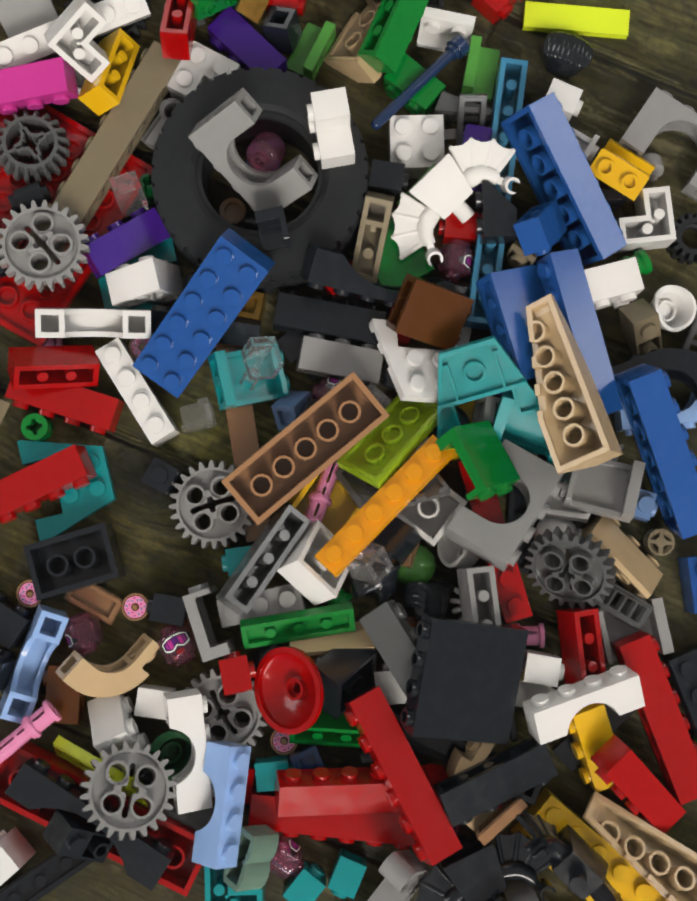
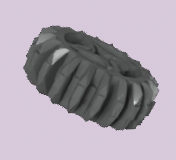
(49, 135)

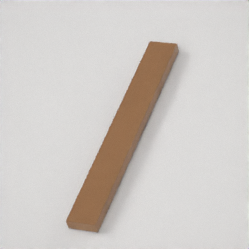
(243, 440)

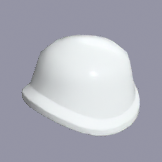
(675, 307)
(454, 555)

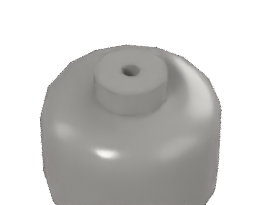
(656, 160)

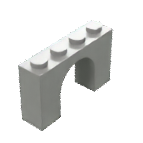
(660, 115)
(261, 189)
(500, 542)

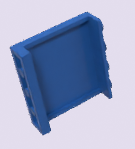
(504, 303)

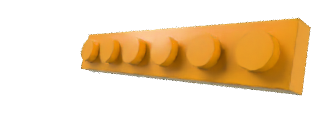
(383, 507)

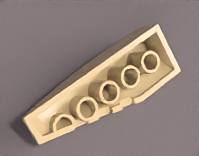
(345, 49)
(568, 399)
(653, 854)

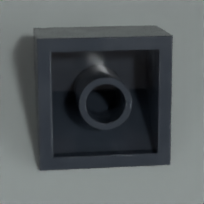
(345, 676)

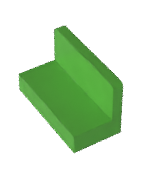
(312, 49)
(480, 69)

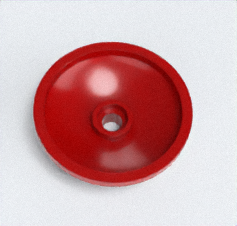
(288, 690)

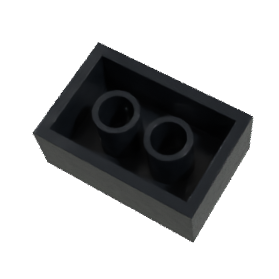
(74, 561)

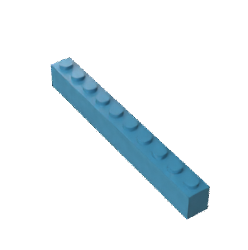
(506, 102)

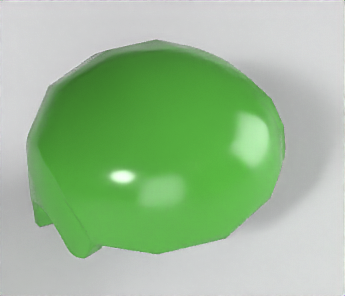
(422, 569)

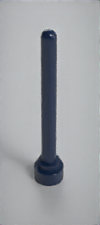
(456, 49)

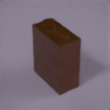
(429, 312)

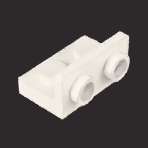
(440, 26)

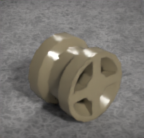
(664, 542)

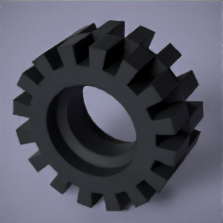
(678, 247)

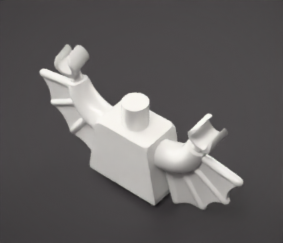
(445, 192)

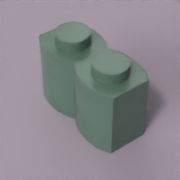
(256, 851)

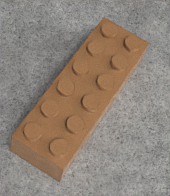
(305, 448)

